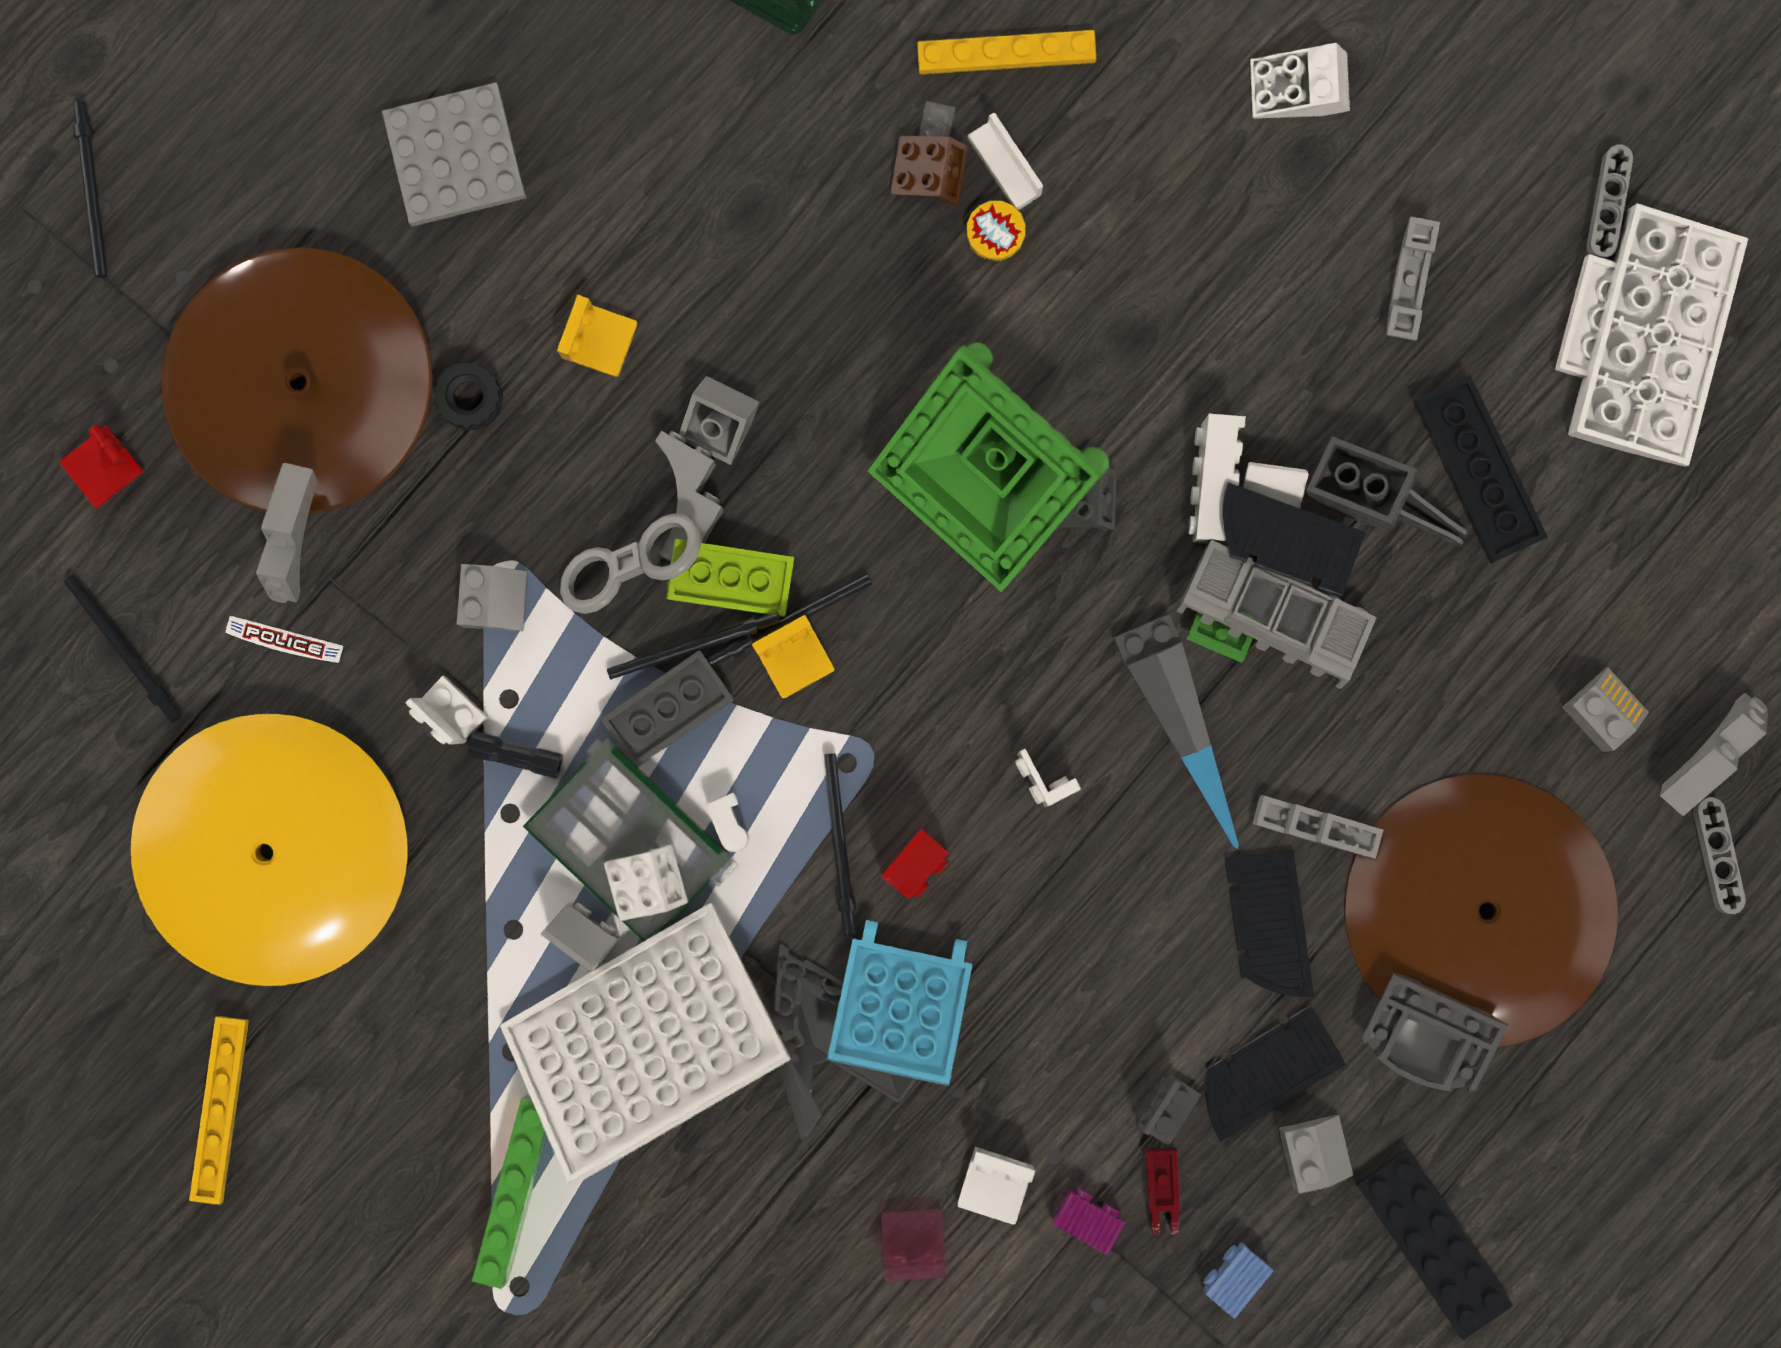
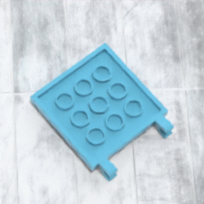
(900, 1009)

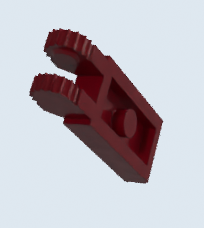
(1163, 1187)

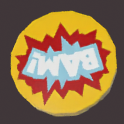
(995, 230)

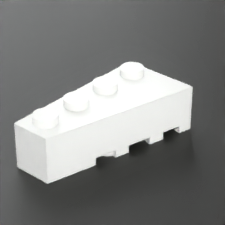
(1214, 468)

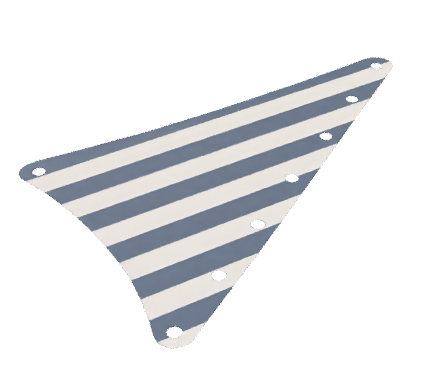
(563, 693)

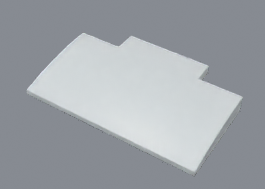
(1650, 333)

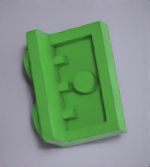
(1217, 639)

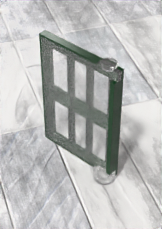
(619, 812)

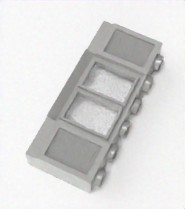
(1278, 613)

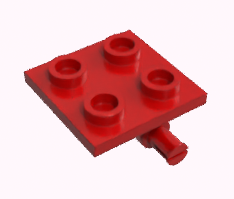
(101, 466)

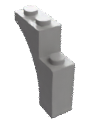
(691, 473)
(284, 532)
(1718, 756)

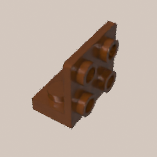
(929, 168)

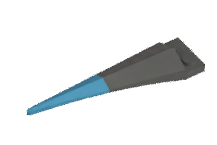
(1163, 676)

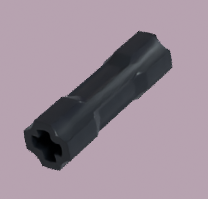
(514, 754)

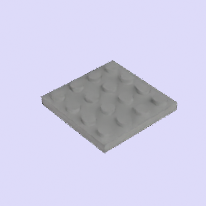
(454, 154)

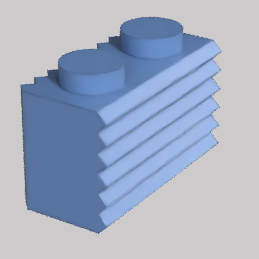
(1236, 1279)

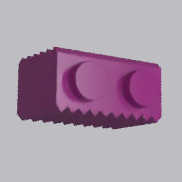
(1088, 1221)

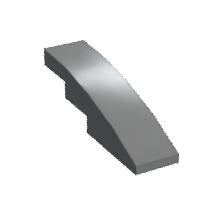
(1317, 826)

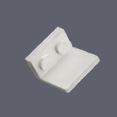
(1277, 482)
(447, 712)
(1059, 789)
(646, 883)
(995, 1185)

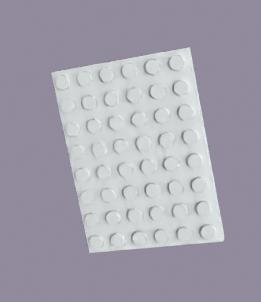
(643, 1044)

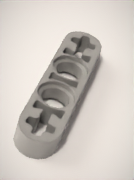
(1606, 201)
(1714, 856)

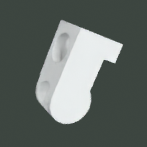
(726, 824)

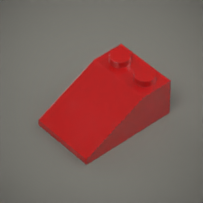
(915, 865)

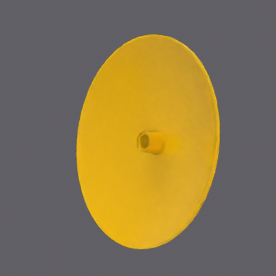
(331, 836)

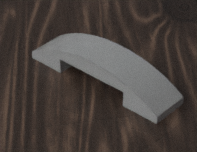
(1411, 278)

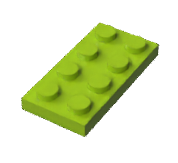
(733, 579)

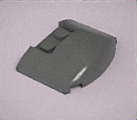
(1432, 1036)

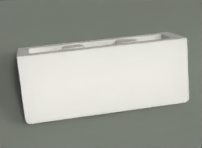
(1006, 163)

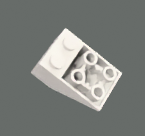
(1301, 83)

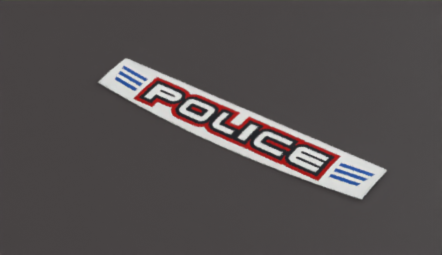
(284, 640)

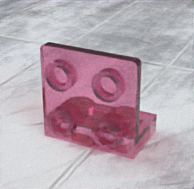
(913, 1244)

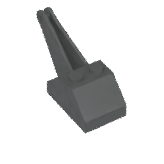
(1374, 491)

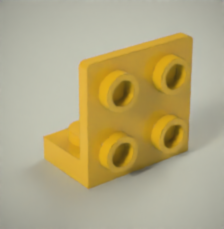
(596, 337)
(793, 657)

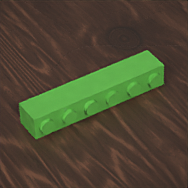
(511, 1197)

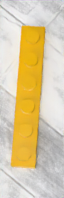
(1006, 52)
(219, 1110)

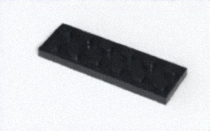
(1480, 469)
(1434, 1244)

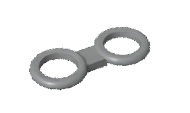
(630, 562)

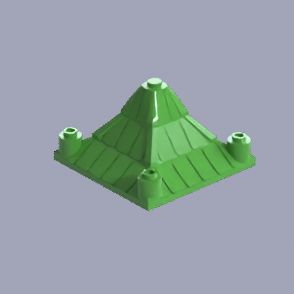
(985, 468)

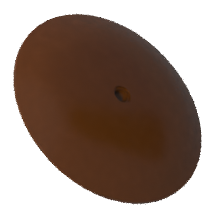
(287, 319)
(1498, 846)

